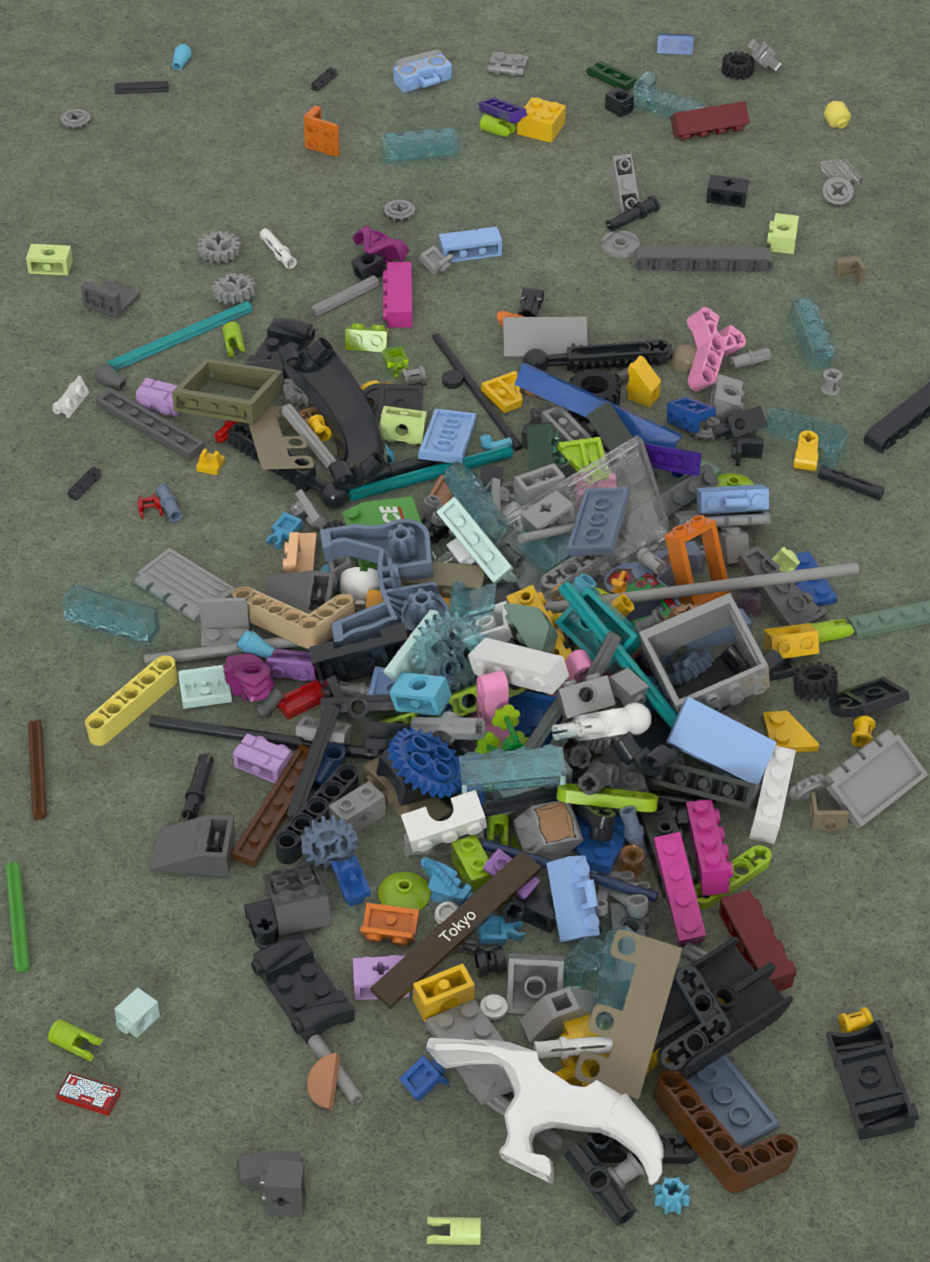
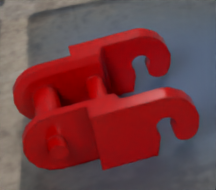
(156, 504)

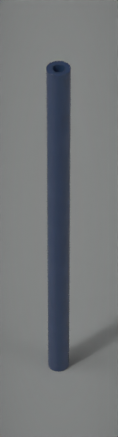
(598, 879)

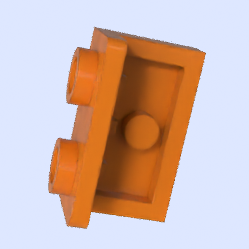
(390, 923)

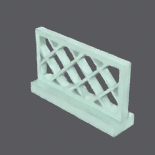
(476, 542)

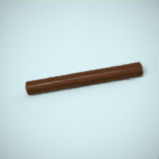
(37, 772)

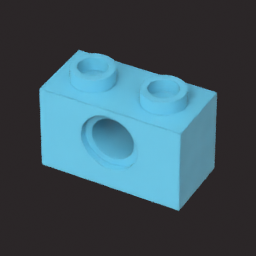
(420, 693)

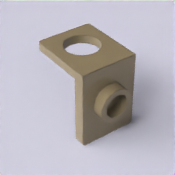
(826, 820)

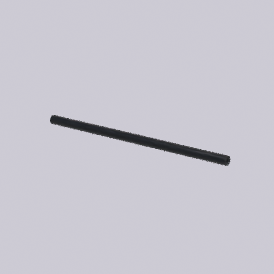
(477, 391)

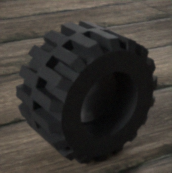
(599, 384)

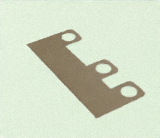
(271, 444)
(639, 1022)

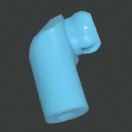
(488, 444)

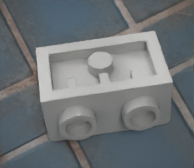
(308, 726)

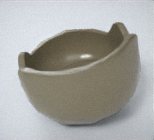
(683, 357)

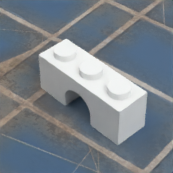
(425, 832)

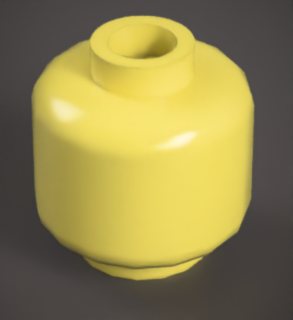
(837, 114)

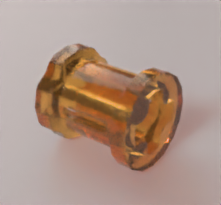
(632, 858)

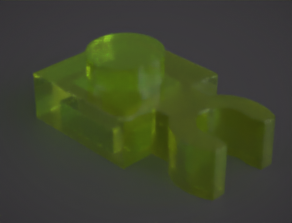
(396, 359)

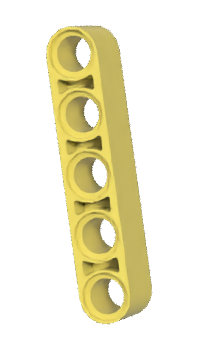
(131, 700)

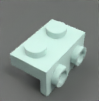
(204, 687)

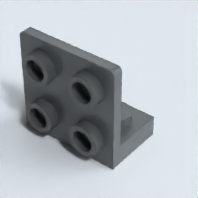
(108, 297)

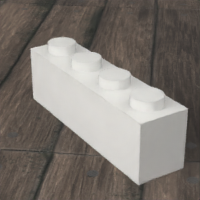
(520, 664)
(772, 795)

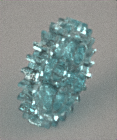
(466, 636)

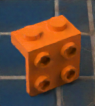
(321, 134)

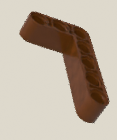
(731, 1165)

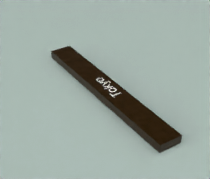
(455, 929)

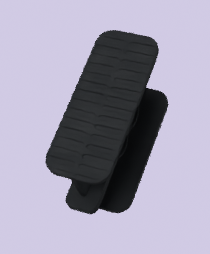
(750, 1005)

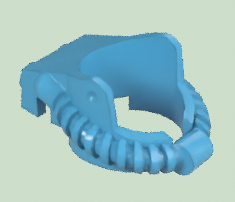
(444, 883)

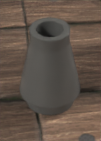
(108, 376)

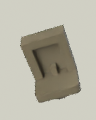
(850, 267)

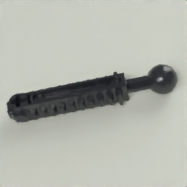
(602, 355)
(302, 478)

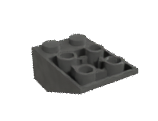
(302, 589)
(196, 847)
(298, 899)

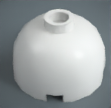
(358, 583)

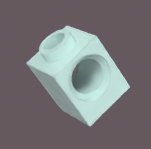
(136, 1013)

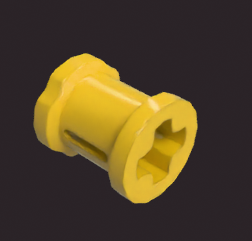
(318, 426)
(863, 730)
(855, 1021)

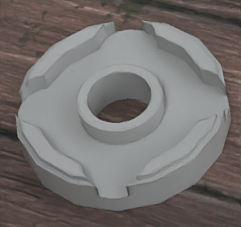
(610, 245)

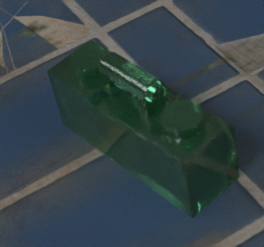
(542, 445)

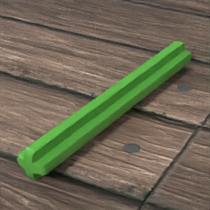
(17, 917)

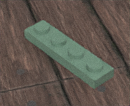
(890, 619)

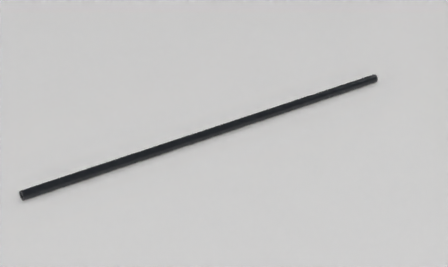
(351, 750)

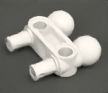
(607, 723)

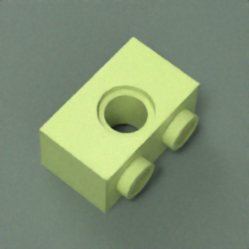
(783, 233)
(49, 259)
(413, 419)

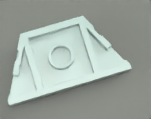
(402, 660)

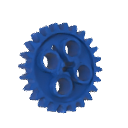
(425, 762)

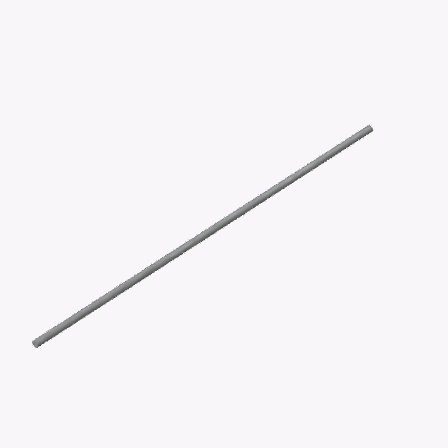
(561, 606)

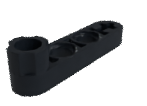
(601, 821)
(605, 1155)

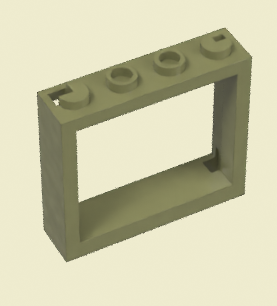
(189, 400)

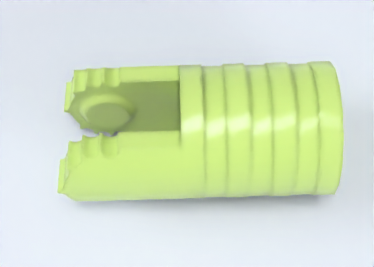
(462, 1230)

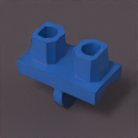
(351, 880)

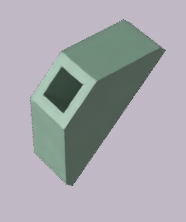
(532, 626)

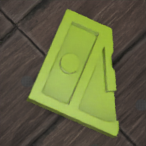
(581, 452)

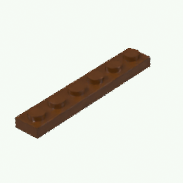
(271, 813)

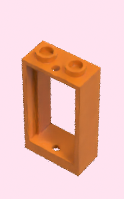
(679, 558)

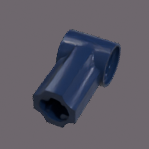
(333, 758)

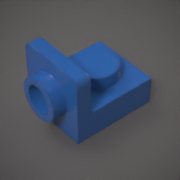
(423, 1077)

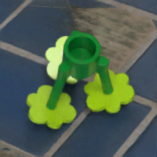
(504, 718)

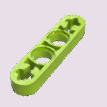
(608, 798)
(744, 861)

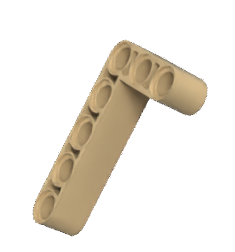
(292, 623)

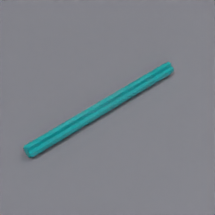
(180, 336)
(427, 473)
(620, 655)

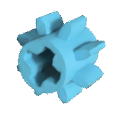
(666, 1200)

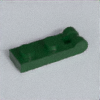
(611, 75)

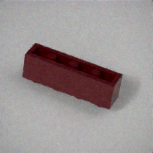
(709, 120)
(756, 937)

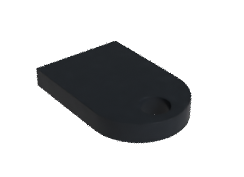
(395, 396)
(867, 698)

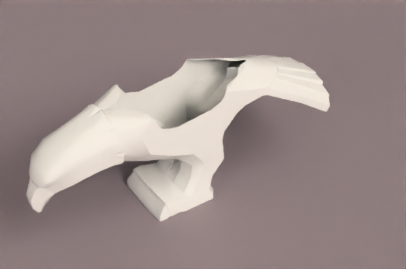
(550, 1102)

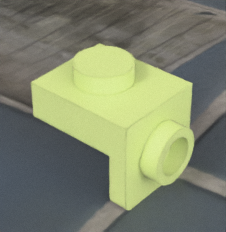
(786, 560)

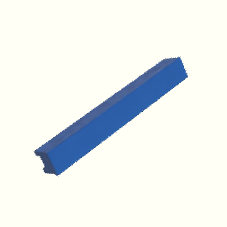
(584, 403)

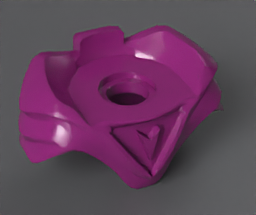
(381, 244)
(242, 683)

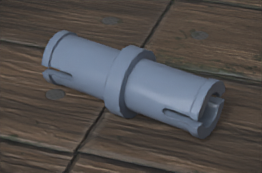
(169, 503)
(633, 830)

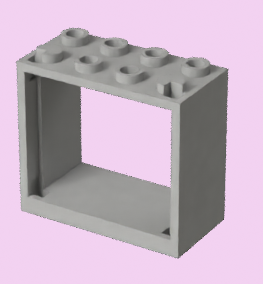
(695, 625)

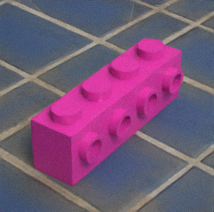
(707, 847)

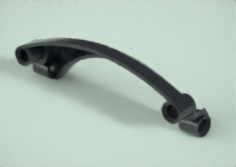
(344, 408)
(649, 750)

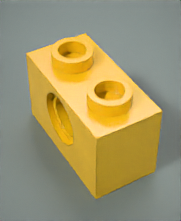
(792, 640)
(443, 991)

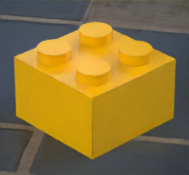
(542, 120)

